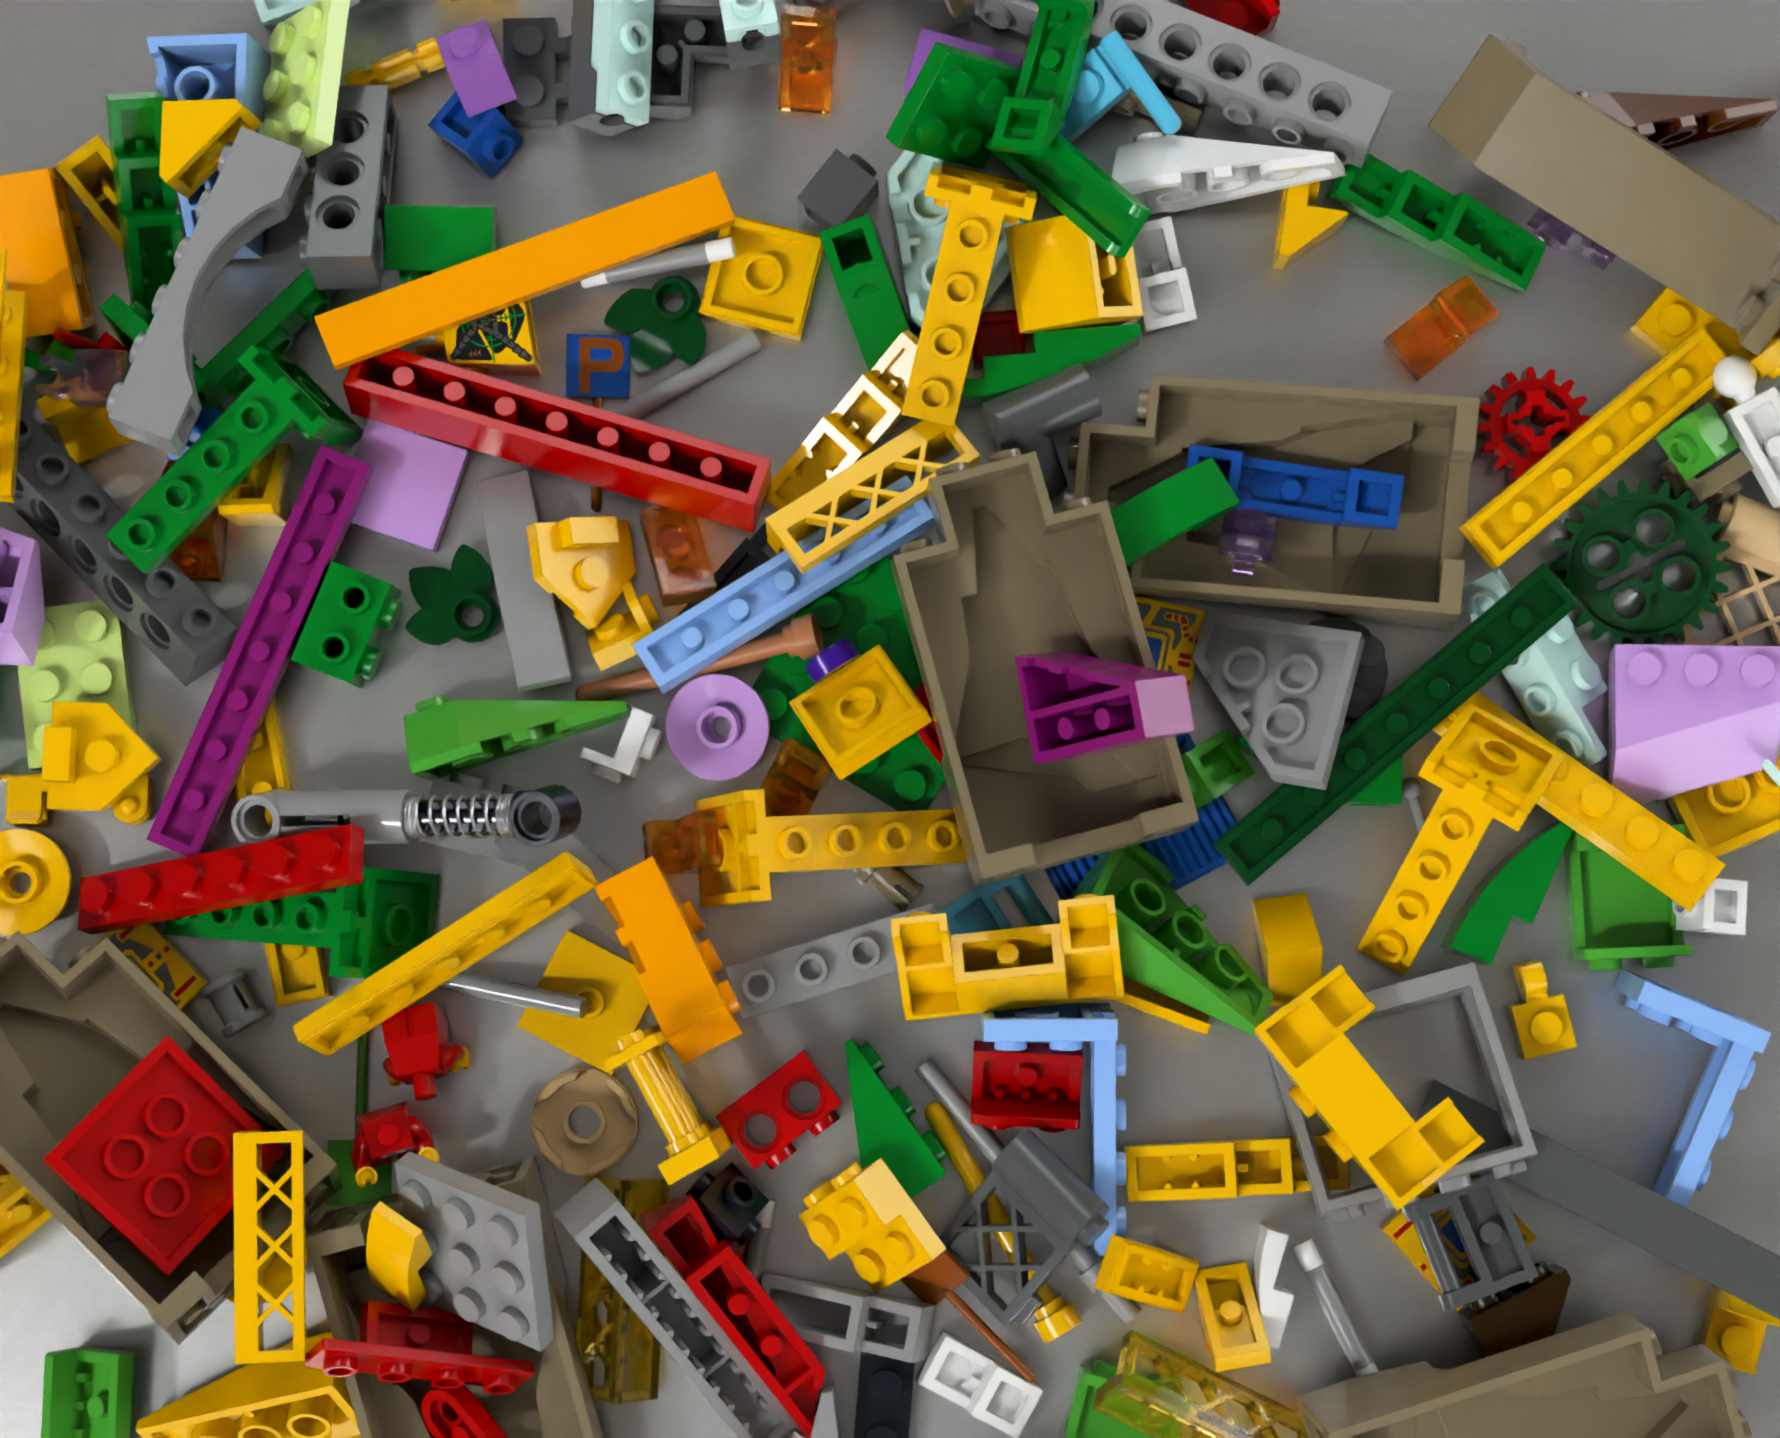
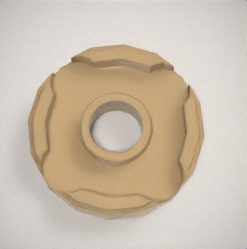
(553, 1129)

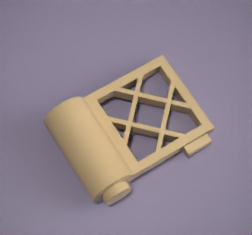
(1754, 544)

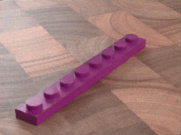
(260, 653)

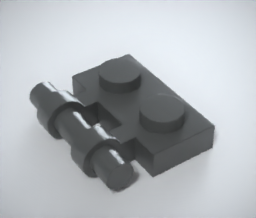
(531, 61)

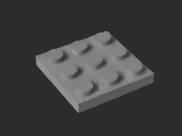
(483, 1250)

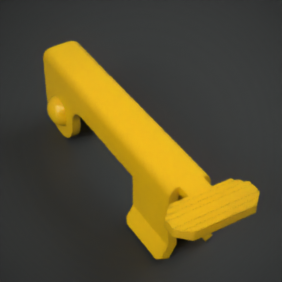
(28, 800)

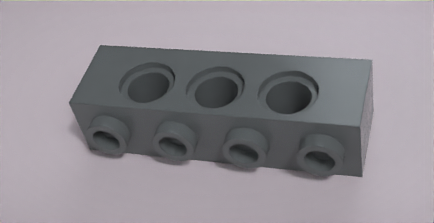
(350, 192)

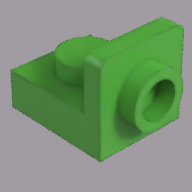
(1697, 441)
(1215, 767)

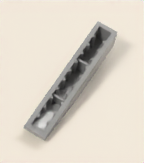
(672, 1313)

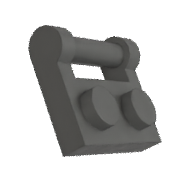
(1487, 1235)

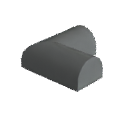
(680, 40)
(1040, 410)

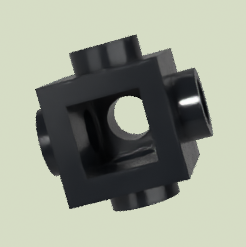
(729, 1204)

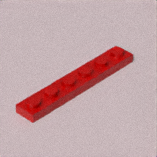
(222, 879)

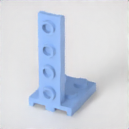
(1065, 1030)
(1725, 1073)

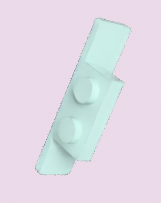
(1549, 677)

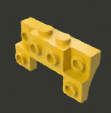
(1009, 966)
(1353, 1100)

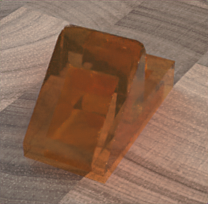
(808, 59)
(1441, 327)
(794, 780)

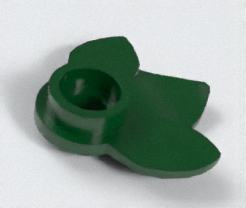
(654, 329)
(449, 596)

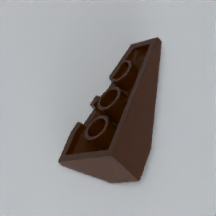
(1684, 119)

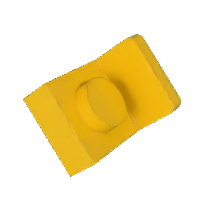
(616, 633)

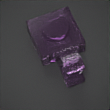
(1247, 537)

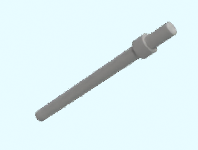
(991, 1147)

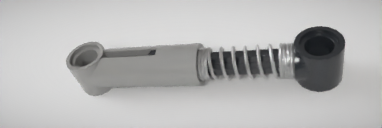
(406, 816)

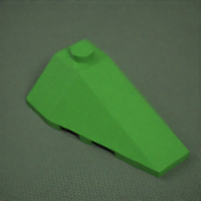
(476, 732)
(1169, 945)

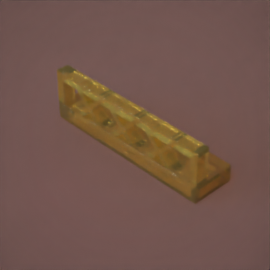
(625, 1343)
(1165, 1409)

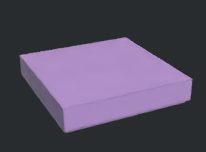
(410, 484)

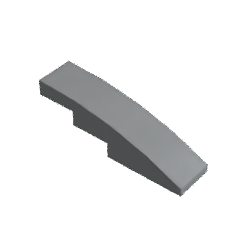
(527, 610)

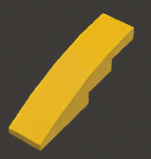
(852, 428)
(1225, 1169)

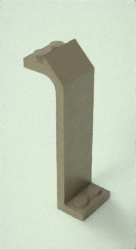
(1616, 188)

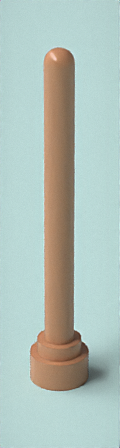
(799, 638)

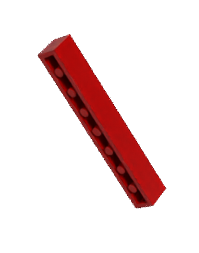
(561, 436)

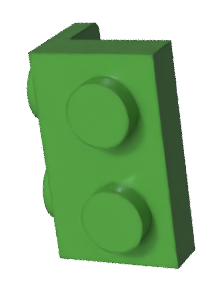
(87, 1393)

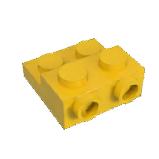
(871, 1222)

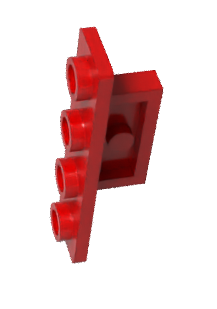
(417, 1346)

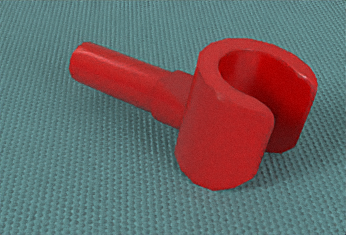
(79, 342)

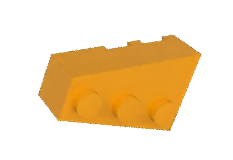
(45, 251)
(672, 960)

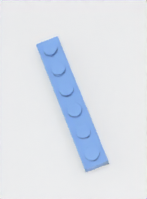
(770, 595)

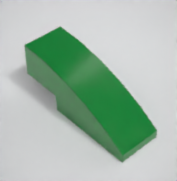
(1507, 893)

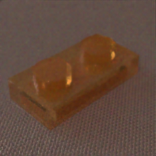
(677, 555)

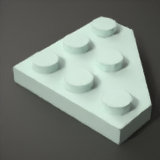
(920, 229)

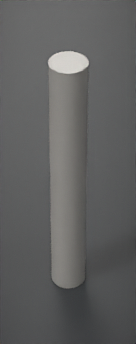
(690, 376)
(517, 994)

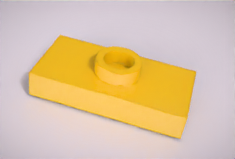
(1147, 1274)

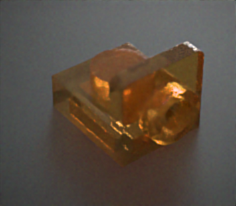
(684, 843)

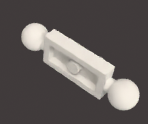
(1752, 422)

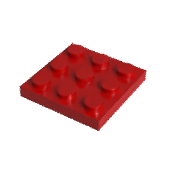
(158, 1155)

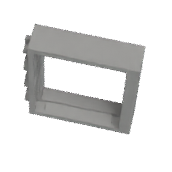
(1398, 998)

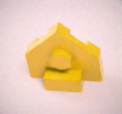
(583, 562)
(91, 756)

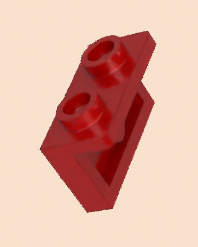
(1026, 1087)

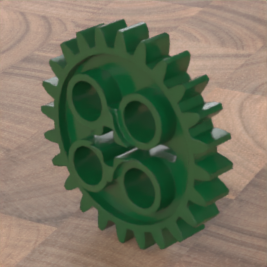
(1616, 522)

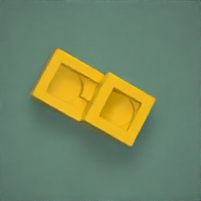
(395, 1255)

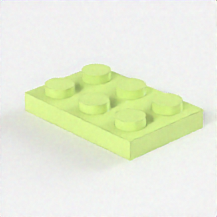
(306, 76)
(77, 660)

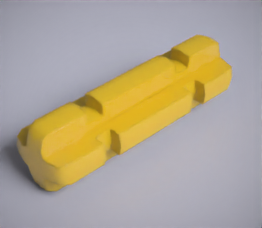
(400, 66)

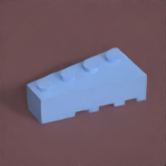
(209, 70)

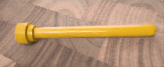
(1053, 1315)

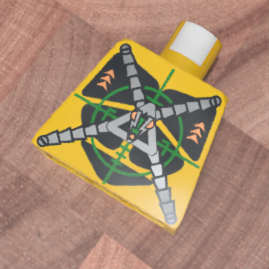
(491, 344)

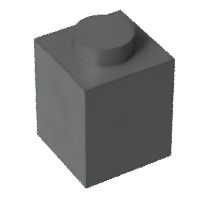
(839, 191)

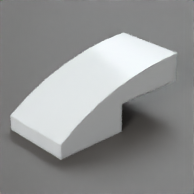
(1161, 278)
(1272, 1300)
(979, 1384)

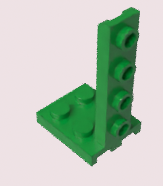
(954, 118)
(268, 330)
(227, 452)
(361, 922)

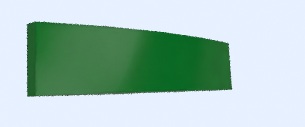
(144, 201)
(1440, 222)
(1051, 353)

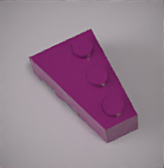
(1097, 705)

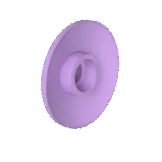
(693, 732)

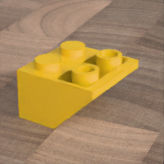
(1069, 279)

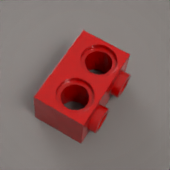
(773, 1099)

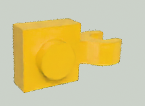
(1541, 1020)

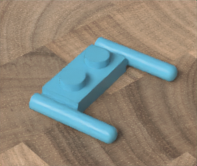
(1104, 80)

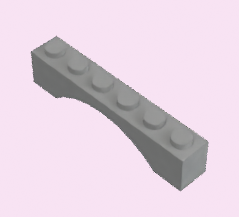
(251, 194)

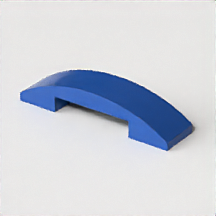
(1308, 492)

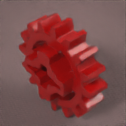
(1533, 403)

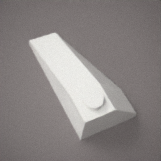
(1193, 172)

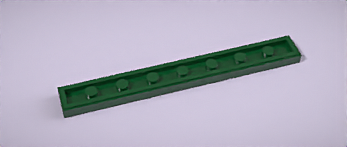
(1399, 721)

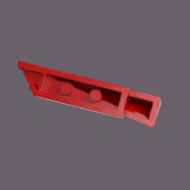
(739, 1306)

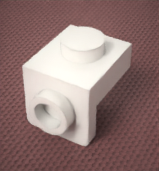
(637, 742)
(1718, 911)

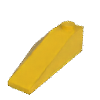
(261, 1403)

